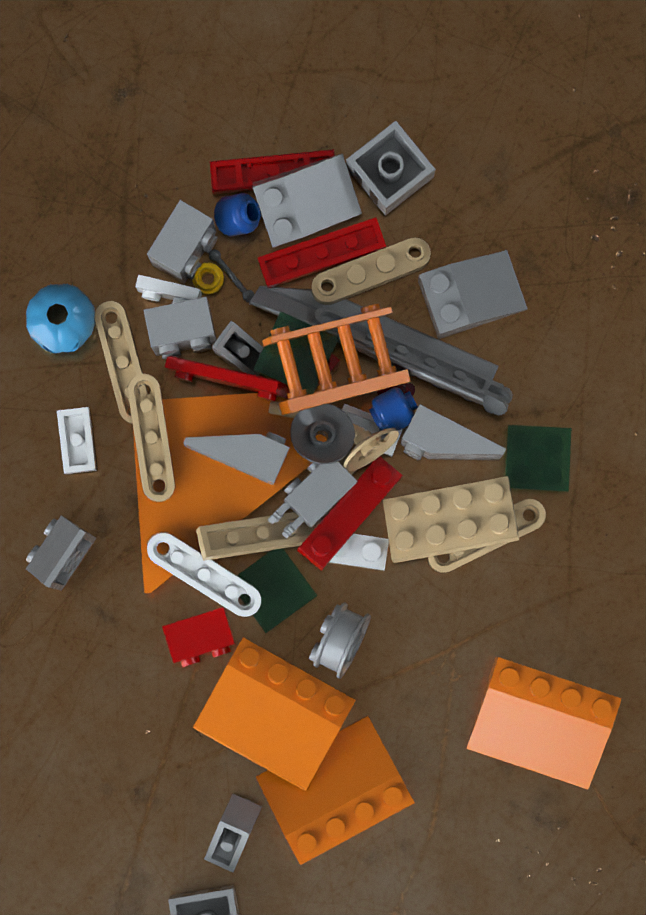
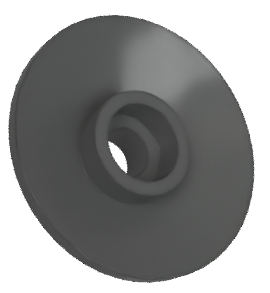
(325, 421)

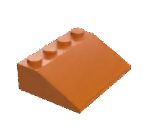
(274, 714)
(543, 723)
(346, 796)

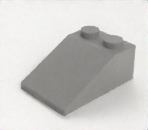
(306, 199)
(471, 293)
(444, 439)
(248, 453)
(59, 553)

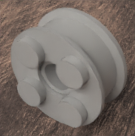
(341, 639)

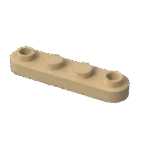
(371, 271)
(119, 354)
(151, 437)
(524, 527)

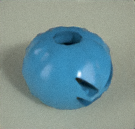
(69, 334)

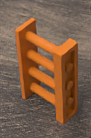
(328, 390)

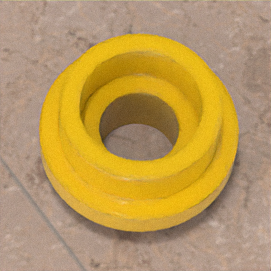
(208, 268)

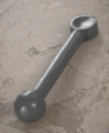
(215, 255)

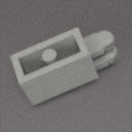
(314, 495)

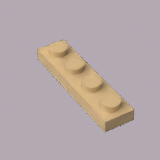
(249, 536)

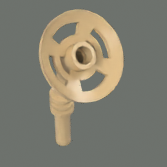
(367, 447)

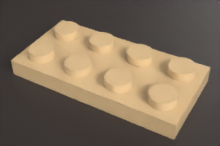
(450, 519)

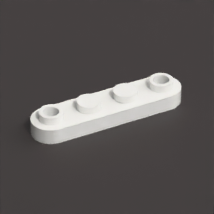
(204, 575)

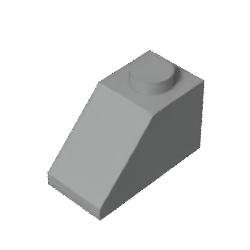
(238, 349)
(232, 832)

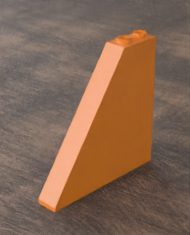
(205, 488)

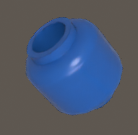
(237, 214)
(393, 409)

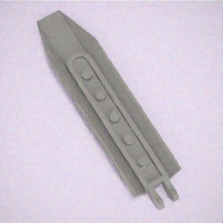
(408, 348)

